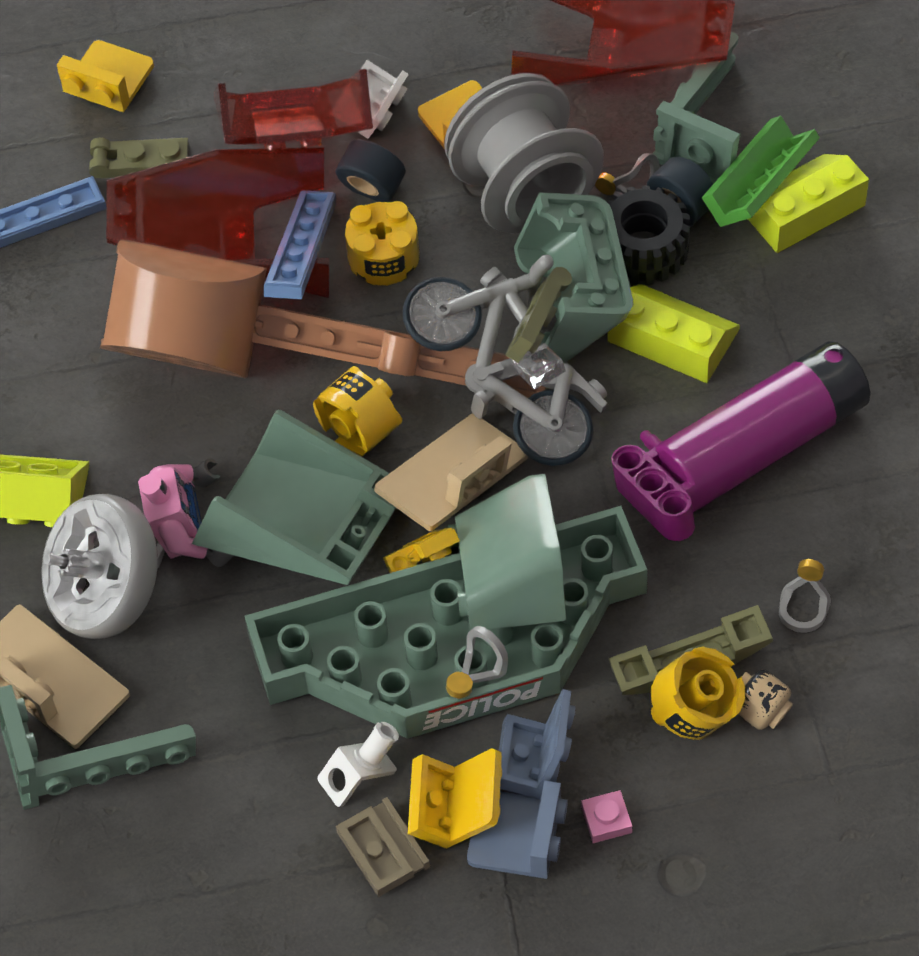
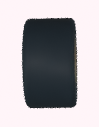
(370, 170)
(685, 181)

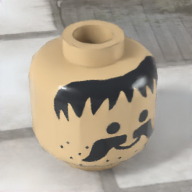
(765, 700)

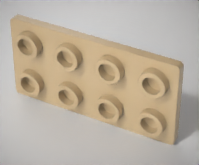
(451, 472)
(55, 678)

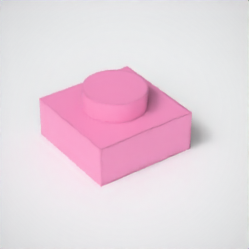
(606, 816)

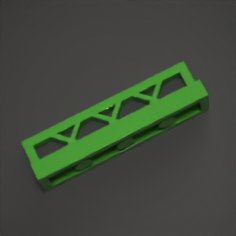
(757, 172)

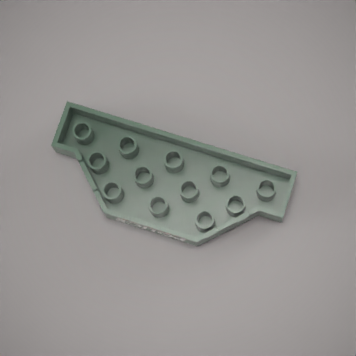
(399, 636)

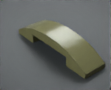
(736, 638)

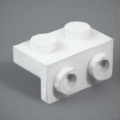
(382, 91)

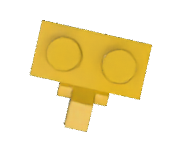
(427, 548)

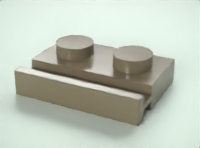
(382, 847)

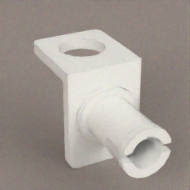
(360, 762)

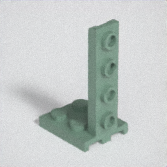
(689, 135)
(86, 766)

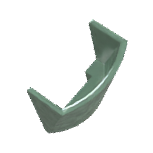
(300, 505)

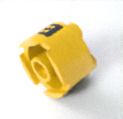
(382, 242)
(357, 410)
(697, 693)

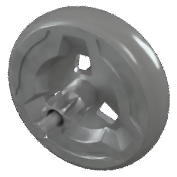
(118, 570)

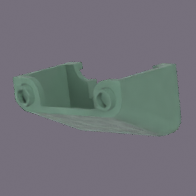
(585, 241)
(511, 558)

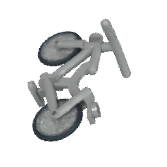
(447, 315)

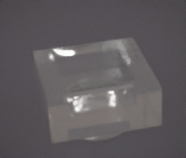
(540, 367)

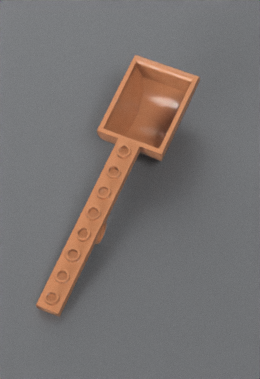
(211, 314)

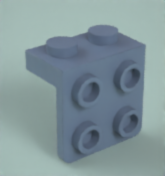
(534, 748)
(524, 835)

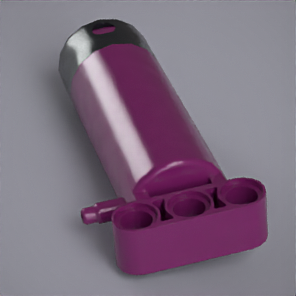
(739, 438)

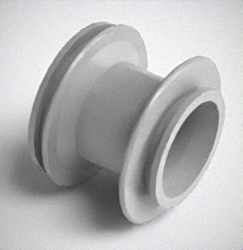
(519, 145)

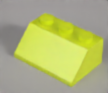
(811, 200)
(674, 333)
(39, 487)

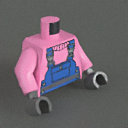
(173, 508)

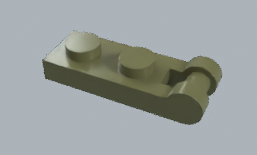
(133, 155)
(539, 314)

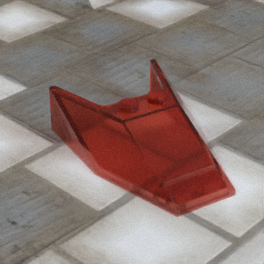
(638, 39)
(295, 114)
(210, 203)

